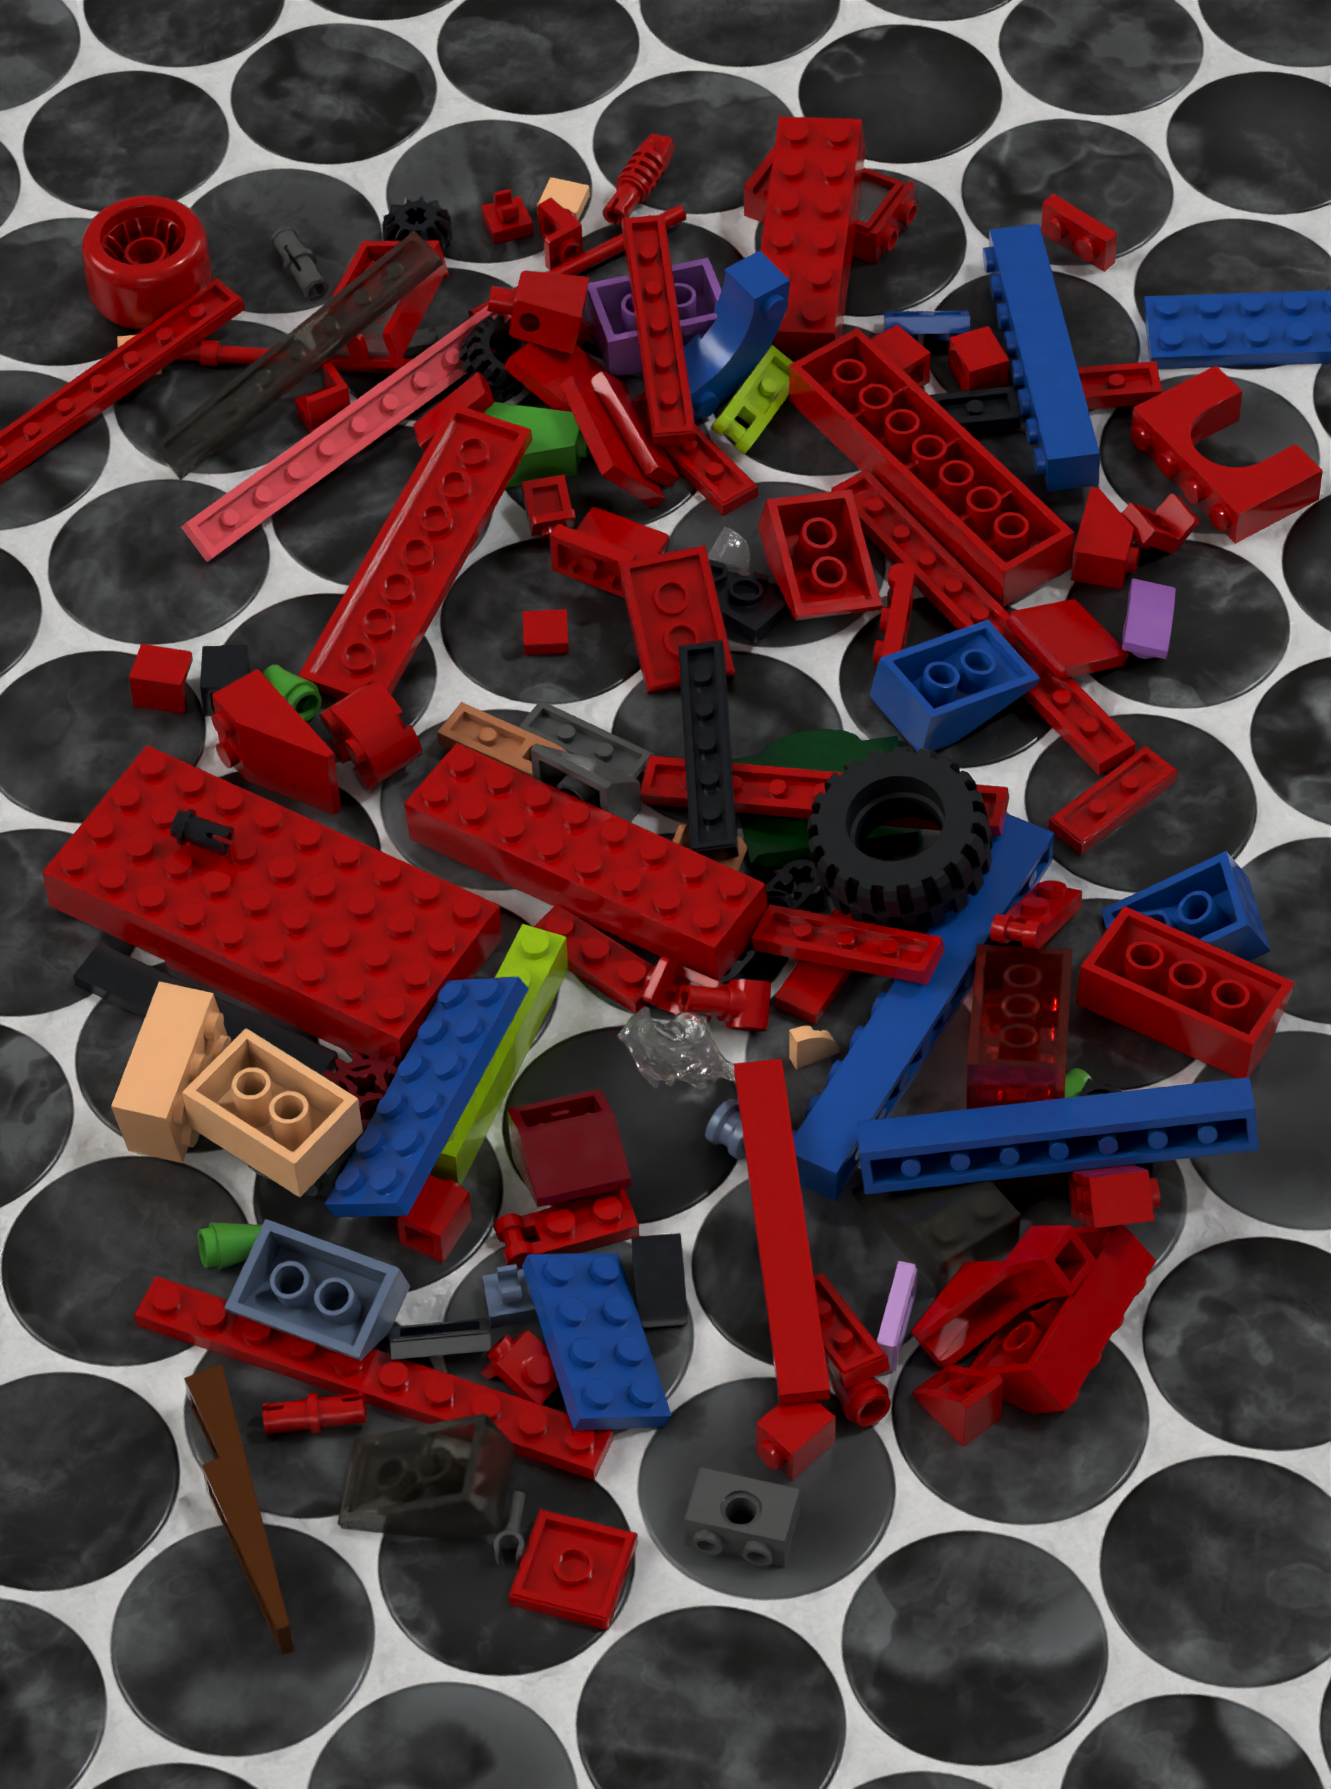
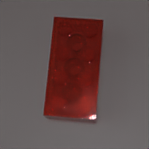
(1019, 1025)

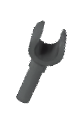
(511, 1536)

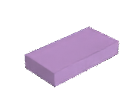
(898, 1312)

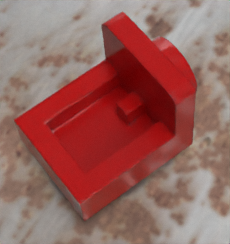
(560, 232)
(547, 505)
(1162, 528)
(664, 983)
(523, 1366)

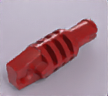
(639, 177)

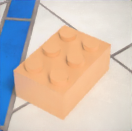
(172, 1049)
(272, 1112)

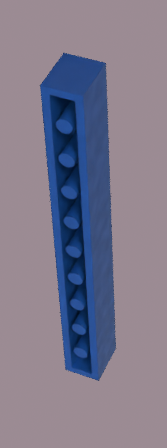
(912, 1017)

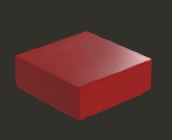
(545, 632)

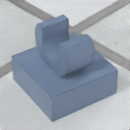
(508, 1297)

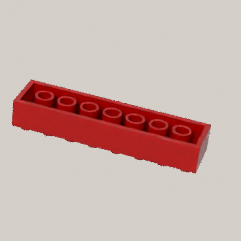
(931, 466)
(586, 861)

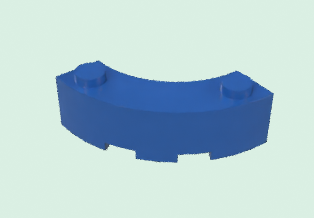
(746, 324)

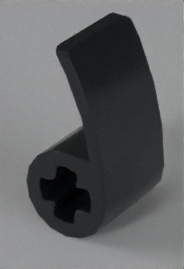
(659, 1281)

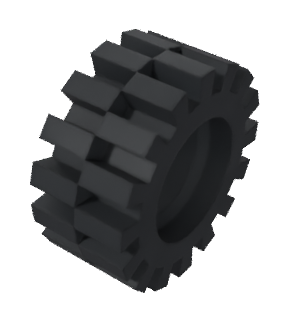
(480, 359)

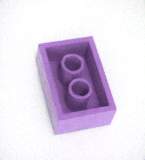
(614, 320)

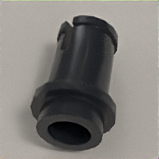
(200, 831)

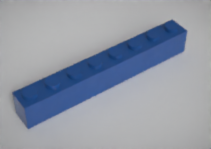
(1042, 358)
(1057, 1135)

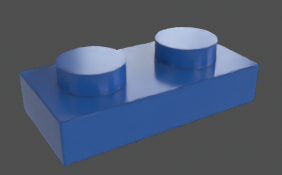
(941, 323)

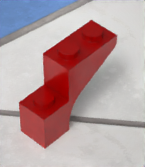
(990, 1293)

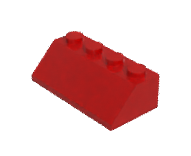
(1183, 992)
(1060, 1340)

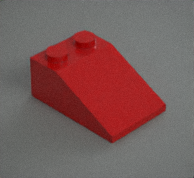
(819, 554)
(273, 743)

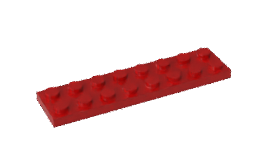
(417, 553)

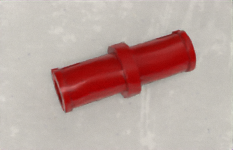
(314, 1413)

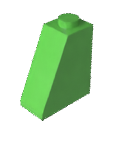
(555, 443)

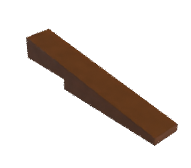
(234, 1496)

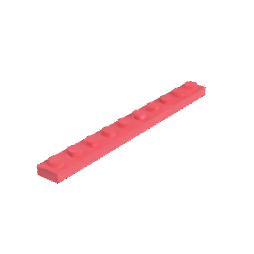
(331, 443)

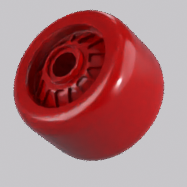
(144, 259)

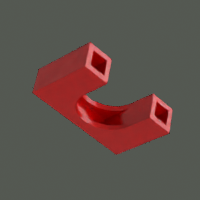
(1234, 498)

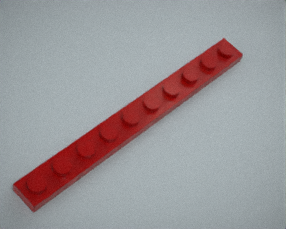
(966, 602)
(386, 1383)

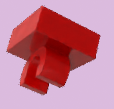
(506, 218)

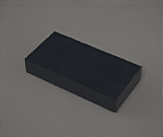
(440, 1338)

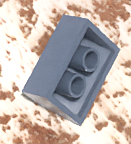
(318, 1291)

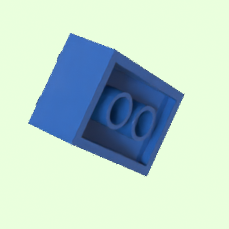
(950, 684)
(1206, 902)

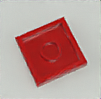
(546, 369)
(1066, 638)
(573, 1569)

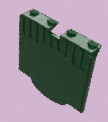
(780, 839)

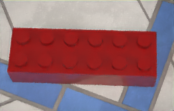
(813, 225)

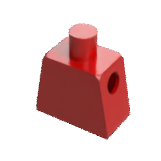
(543, 308)

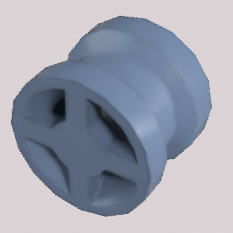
(726, 1129)

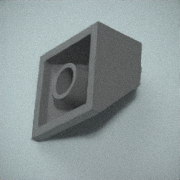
(588, 780)

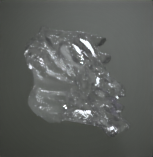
(675, 1049)

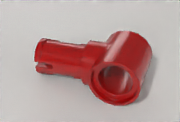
(739, 1003)

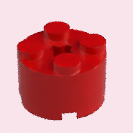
(371, 734)

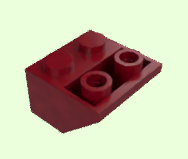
(568, 1148)

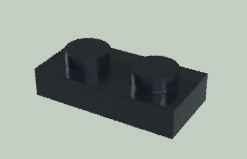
(983, 409)

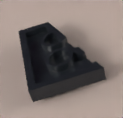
(748, 603)

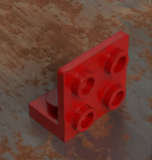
(599, 544)

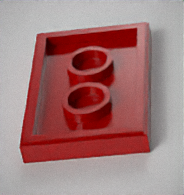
(607, 444)
(671, 606)

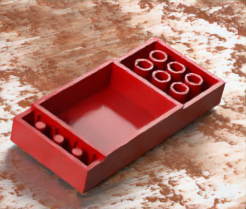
(280, 921)

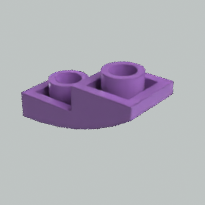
(1148, 619)

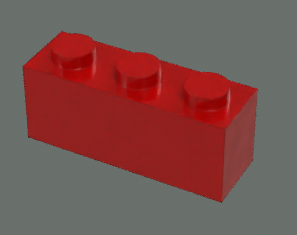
(1113, 1195)

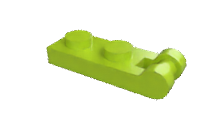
(756, 400)

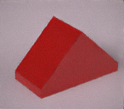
(962, 1400)

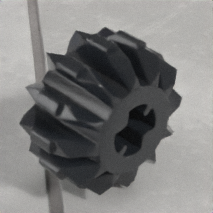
(424, 218)

